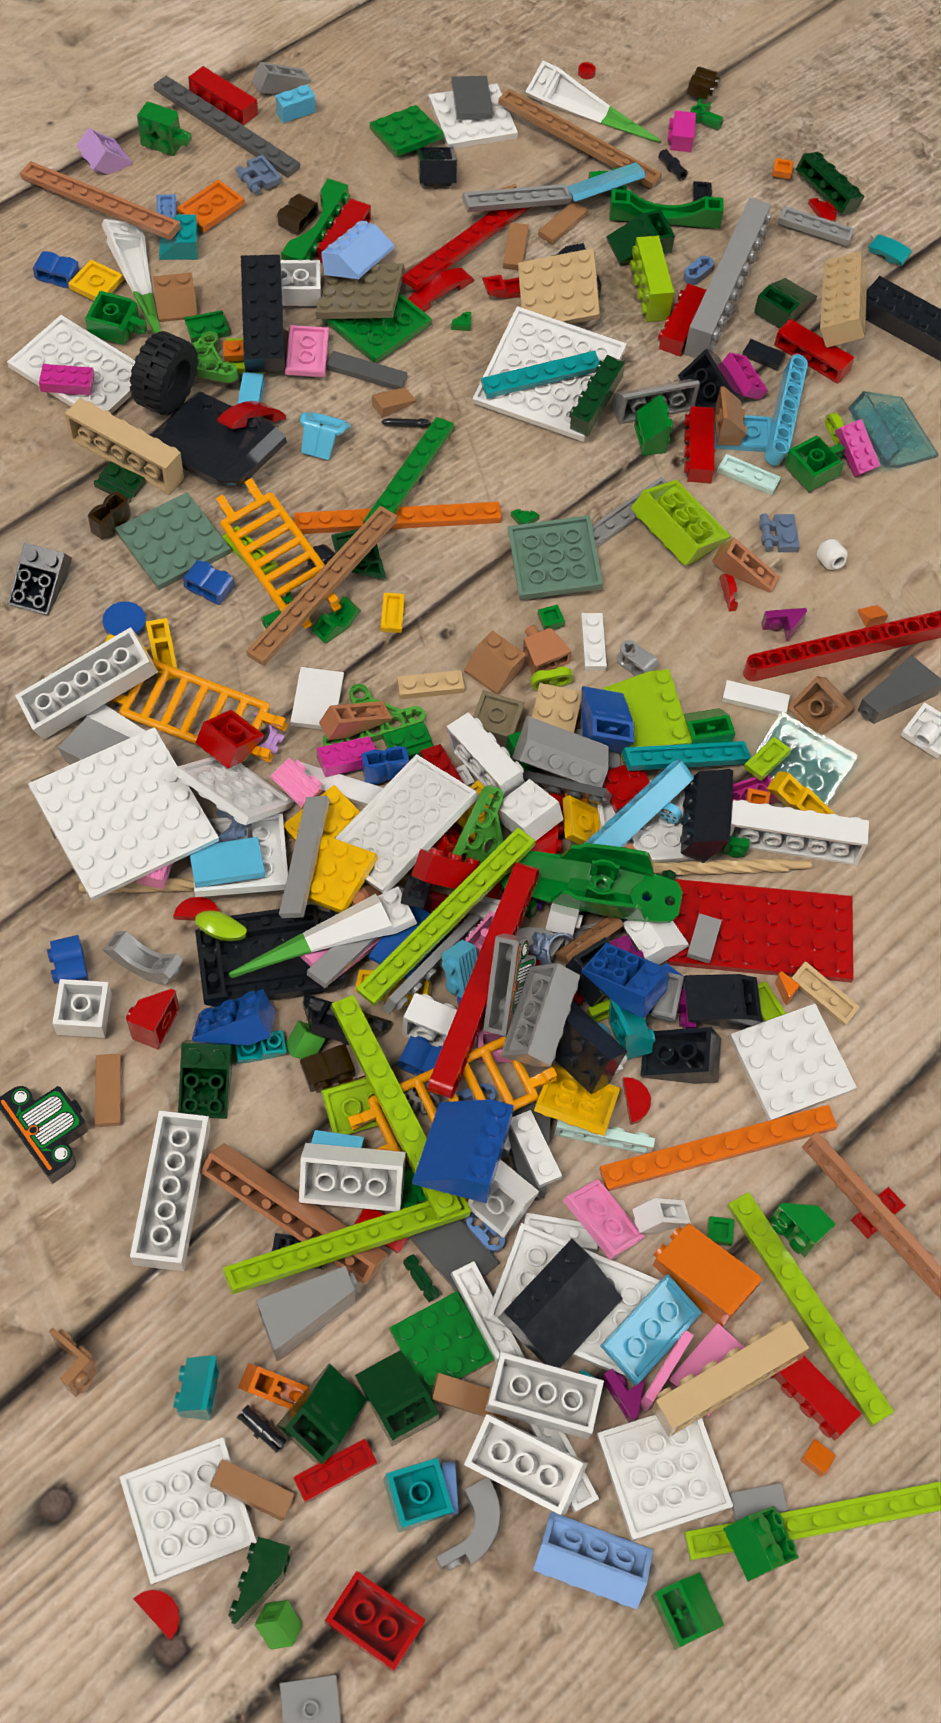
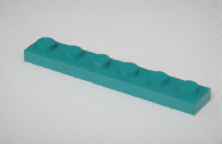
(540, 374)
(691, 754)

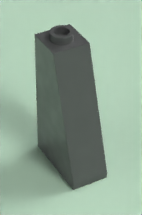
(902, 689)
(518, 1161)

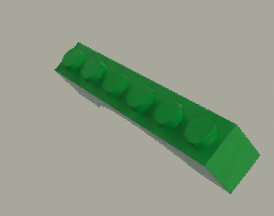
(332, 197)
(699, 213)

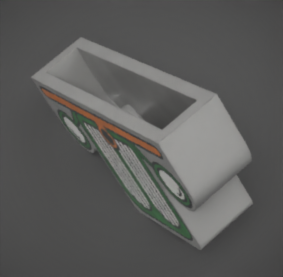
(507, 980)

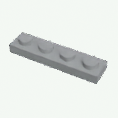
(816, 226)

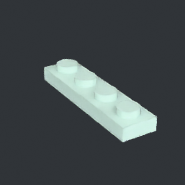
(613, 1137)

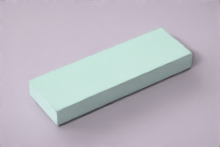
(749, 474)

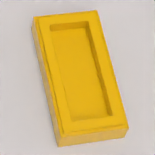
(392, 612)

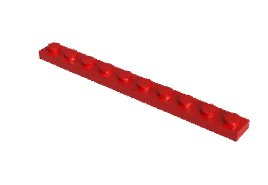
(460, 246)

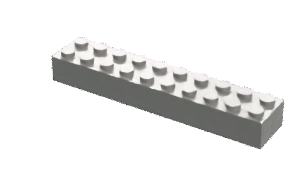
(728, 278)

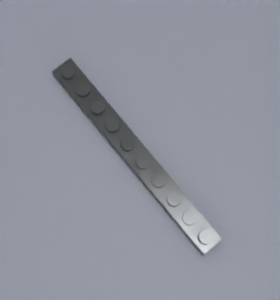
(226, 125)

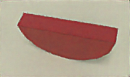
(823, 209)
(729, 587)
(192, 906)
(637, 1099)
(161, 1610)

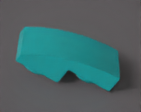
(892, 250)
(261, 1050)

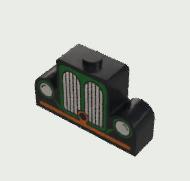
(45, 1127)

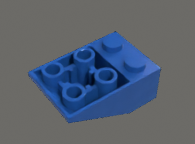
(607, 718)
(390, 942)
(627, 979)
(236, 1021)

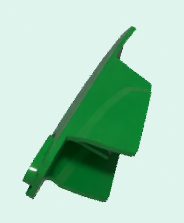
(604, 882)

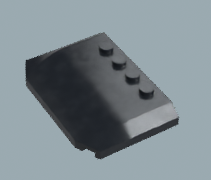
(214, 449)
(264, 932)

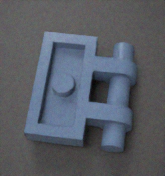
(263, 171)
(785, 532)

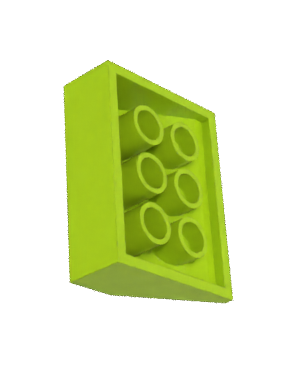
(679, 521)
(654, 709)

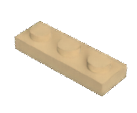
(430, 684)
(825, 994)

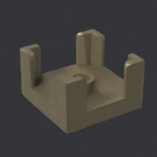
(499, 715)

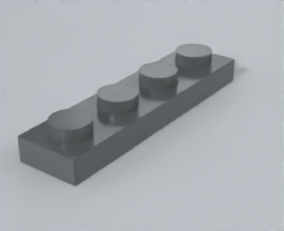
(575, 789)

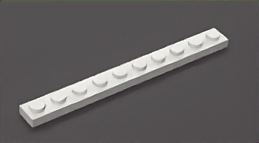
(498, 1339)

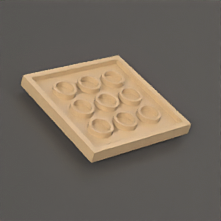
(561, 286)

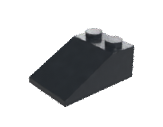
(437, 166)
(684, 1056)

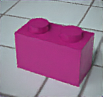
(682, 131)

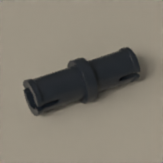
(673, 164)
(262, 1429)

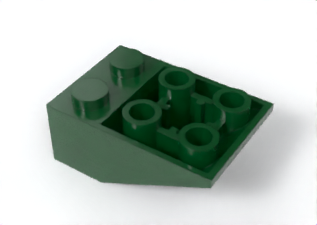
(645, 225)
(783, 301)
(205, 1078)
(397, 1397)
(322, 1415)
(264, 1575)

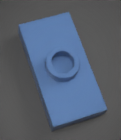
(166, 205)

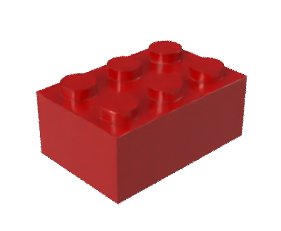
(375, 1621)

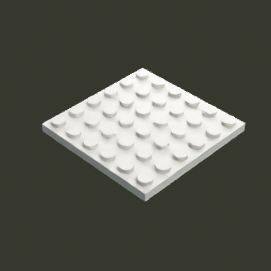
(537, 340)
(122, 813)

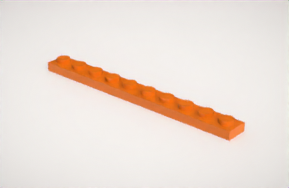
(407, 517)
(717, 1148)

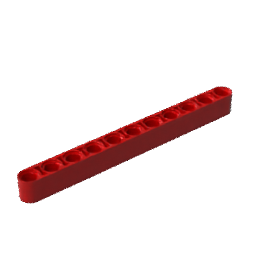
(843, 646)
(473, 1004)

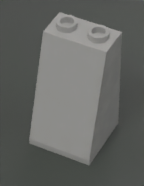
(89, 739)
(306, 1308)

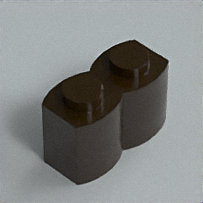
(703, 83)
(297, 213)
(109, 515)
(328, 1068)

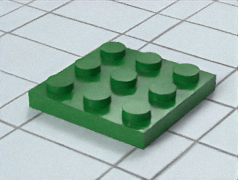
(406, 130)
(442, 1341)

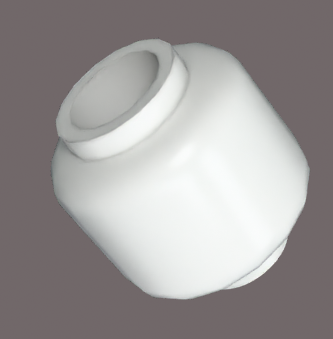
(832, 554)

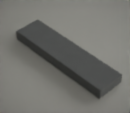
(366, 370)

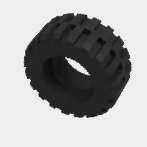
(163, 373)

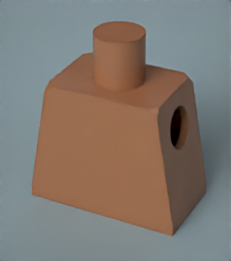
(544, 650)

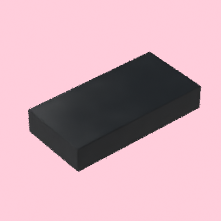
(700, 190)
(764, 354)

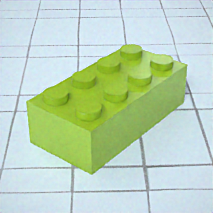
(652, 278)

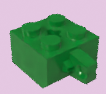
(161, 129)
(114, 318)
(815, 462)

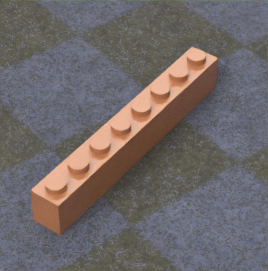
(283, 1207)

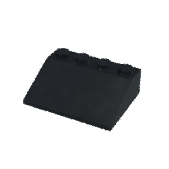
(561, 1305)

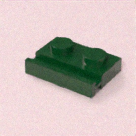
(119, 479)

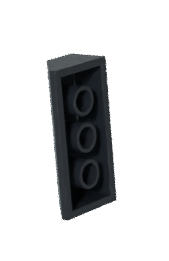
(707, 814)

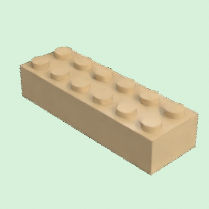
(844, 299)
(124, 445)
(729, 1378)

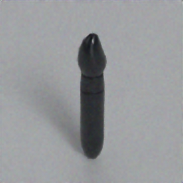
(406, 422)

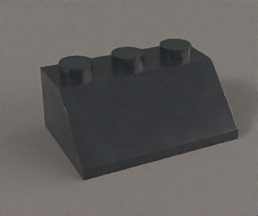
(711, 375)

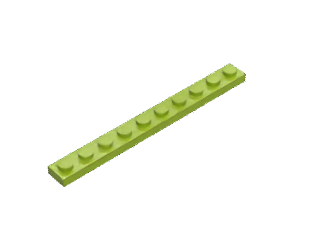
(445, 917)
(389, 1095)
(336, 1245)
(810, 1309)
(829, 1518)

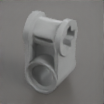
(638, 660)

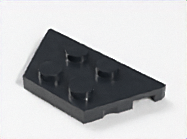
(325, 1024)

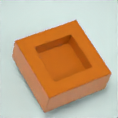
(782, 168)
(233, 350)

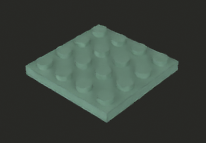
(172, 540)
(555, 557)

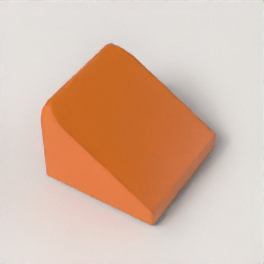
(872, 615)
(757, 796)
(787, 987)
(818, 1458)

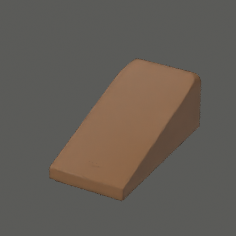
(392, 401)

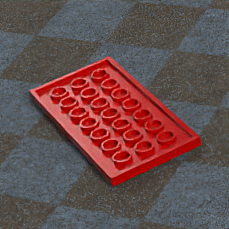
(769, 929)

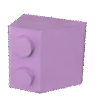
(102, 152)

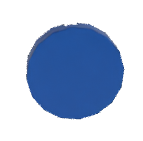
(123, 616)

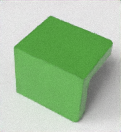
(303, 1042)
(278, 1624)

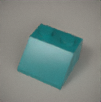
(184, 243)
(630, 1031)
(198, 1387)
(417, 1494)

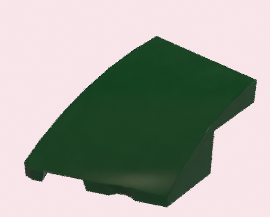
(370, 565)

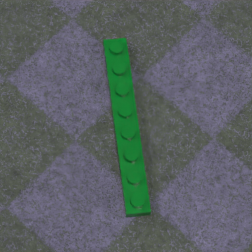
(414, 466)

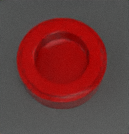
(586, 70)

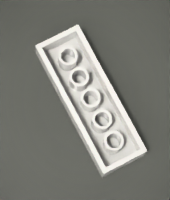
(86, 683)
(800, 832)
(170, 1191)

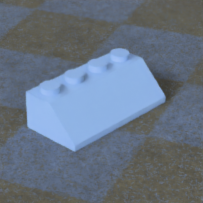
(356, 251)
(593, 1560)

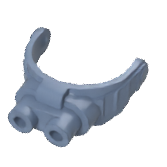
(235, 831)
(541, 945)

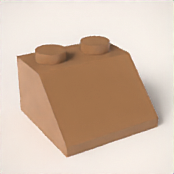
(175, 296)
(729, 419)
(495, 662)
(821, 705)

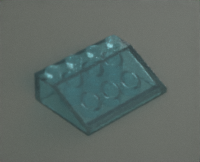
(892, 430)
(813, 757)

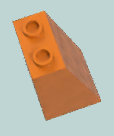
(706, 1273)

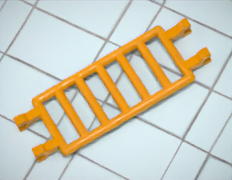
(289, 524)
(205, 685)
(529, 1084)

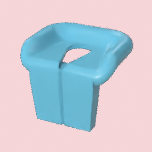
(320, 439)

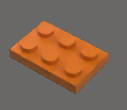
(212, 205)

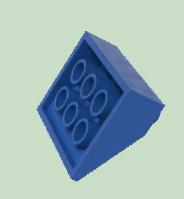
(464, 1148)

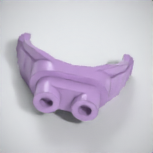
(273, 738)

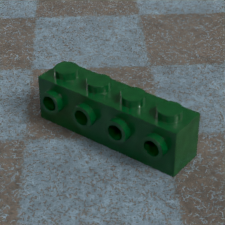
(830, 182)
(597, 395)

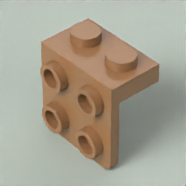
(80, 1374)

